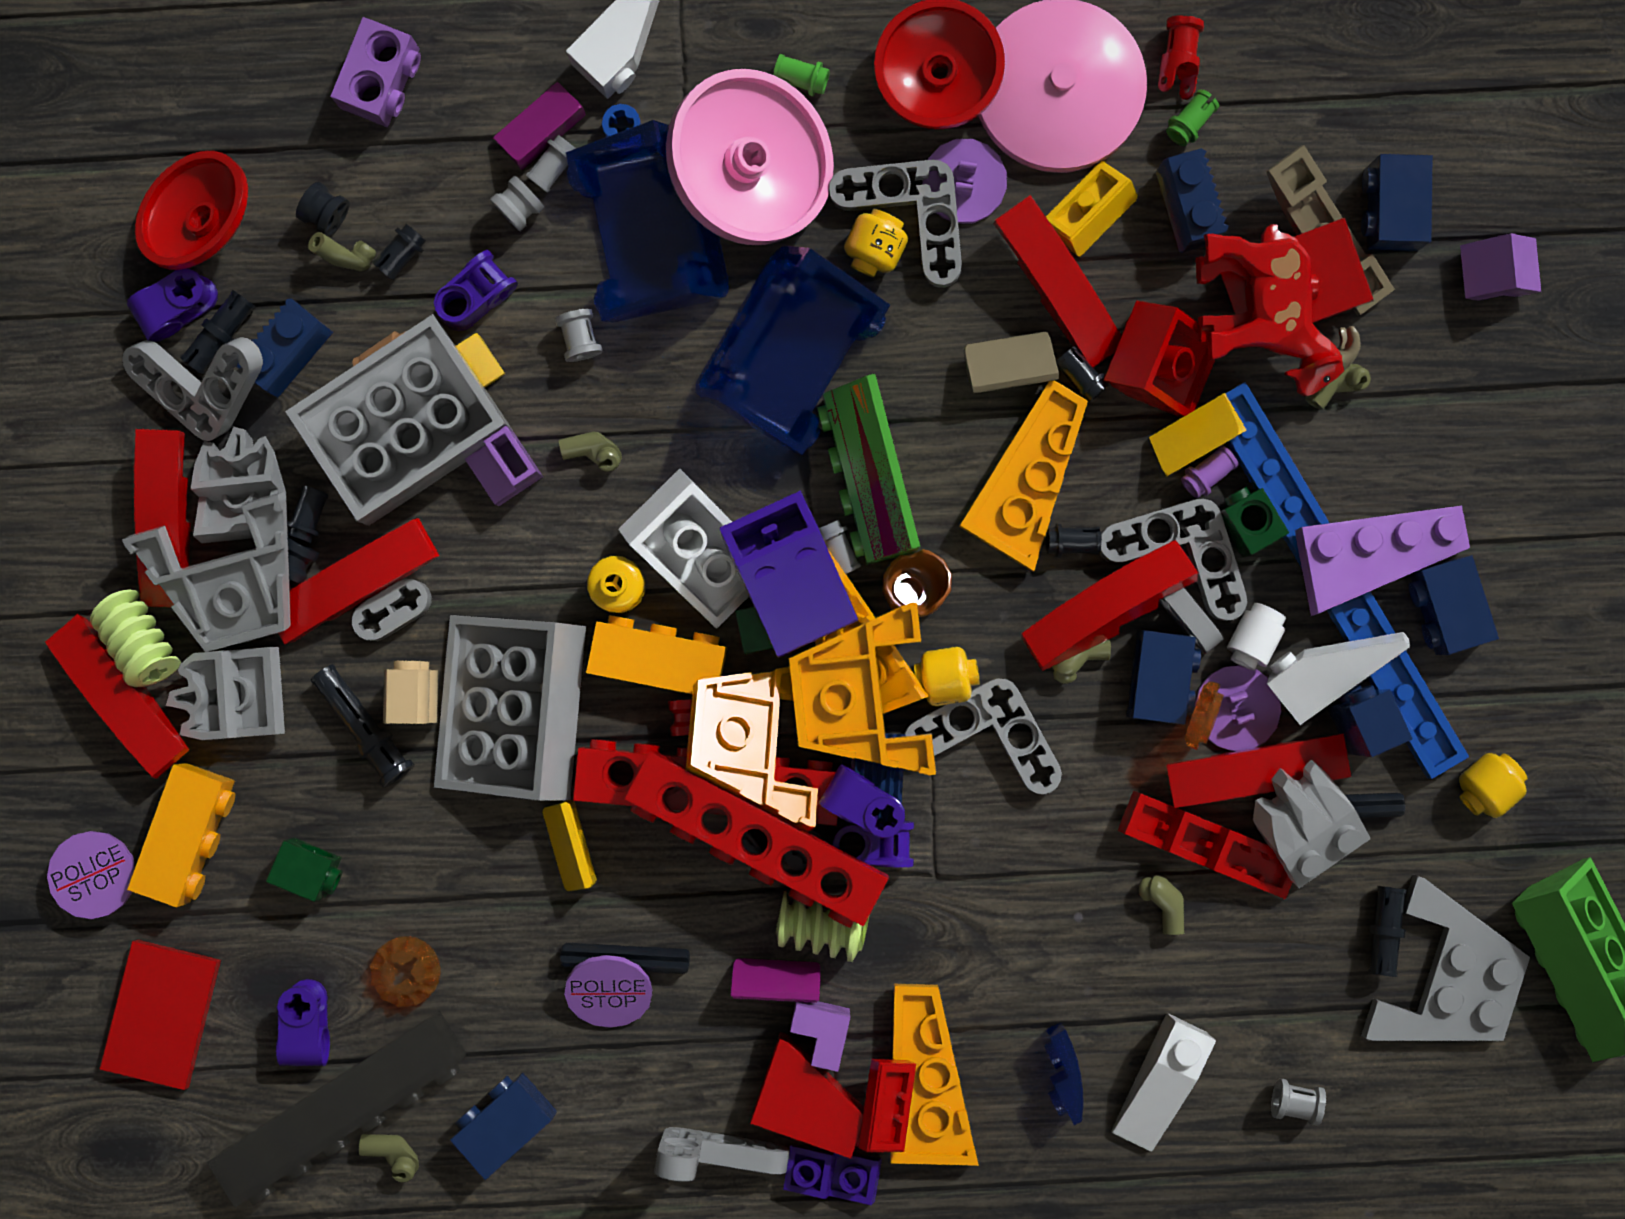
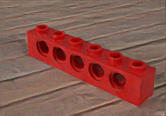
(596, 784)
(863, 880)

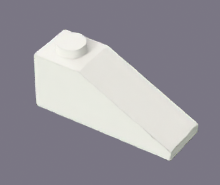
(614, 45)
(1325, 673)
(1163, 1081)

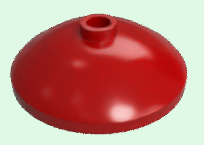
(932, 37)
(192, 210)

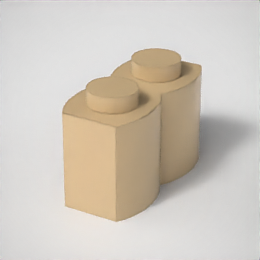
(410, 693)

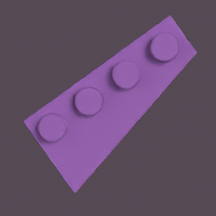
(1367, 553)

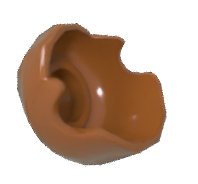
(918, 579)

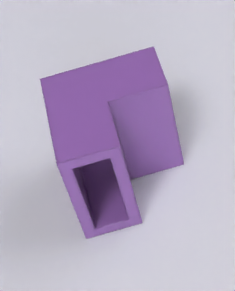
(1500, 267)
(503, 466)
(829, 1028)

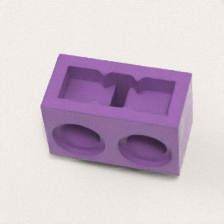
(364, 71)

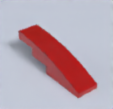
(1059, 281)
(160, 500)
(358, 578)
(1108, 604)
(125, 709)
(1251, 770)
(1204, 843)

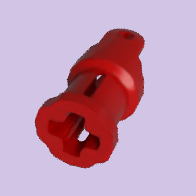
(1181, 54)

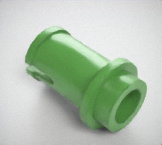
(802, 74)
(1185, 126)

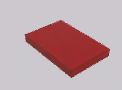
(1336, 266)
(160, 1014)

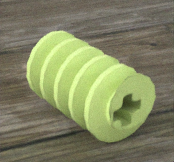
(132, 640)
(816, 926)

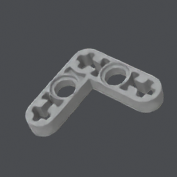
(927, 204)
(212, 412)
(1196, 542)
(986, 716)
(684, 1148)

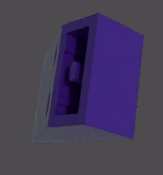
(788, 574)

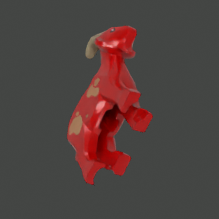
(1278, 307)

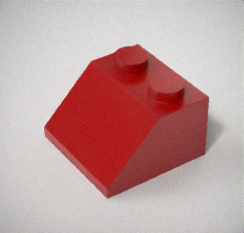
(1161, 359)

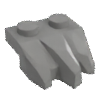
(229, 480)
(231, 694)
(1308, 823)

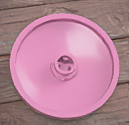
(1066, 86)
(749, 157)

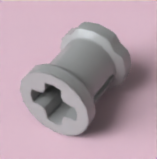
(578, 335)
(1298, 1102)

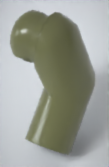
(338, 255)
(1352, 379)
(595, 447)
(1066, 671)
(1168, 899)
(396, 1152)

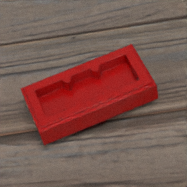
(887, 1105)

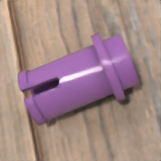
(1210, 471)

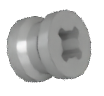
(517, 203)

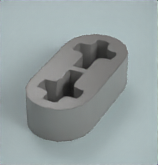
(385, 601)
(1192, 619)

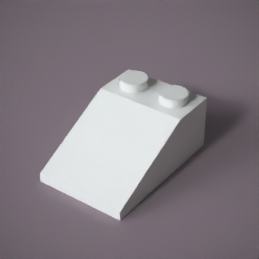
(683, 543)

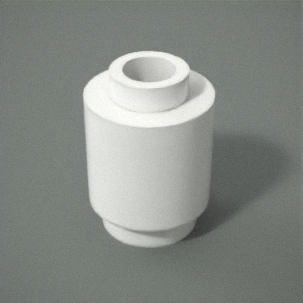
(1256, 636)

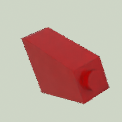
(807, 1102)

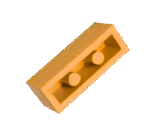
(654, 656)
(182, 835)

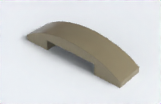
(1307, 206)

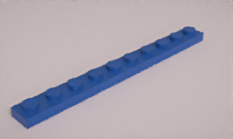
(1271, 468)

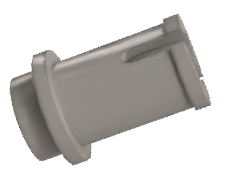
(551, 163)
(839, 546)

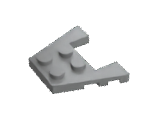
(231, 595)
(1469, 982)

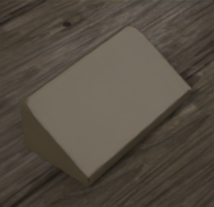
(1010, 362)

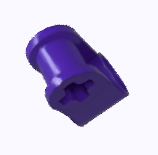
(476, 290)
(165, 307)
(856, 797)
(879, 850)
(303, 1033)

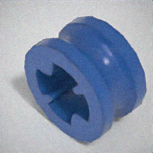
(618, 111)

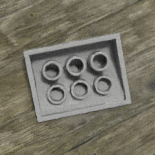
(397, 421)
(510, 707)

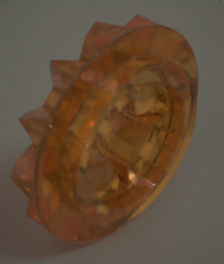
(1204, 715)
(425, 970)

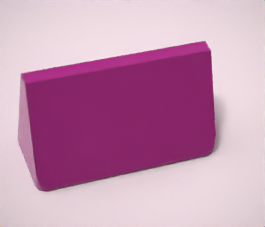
(543, 120)
(776, 980)

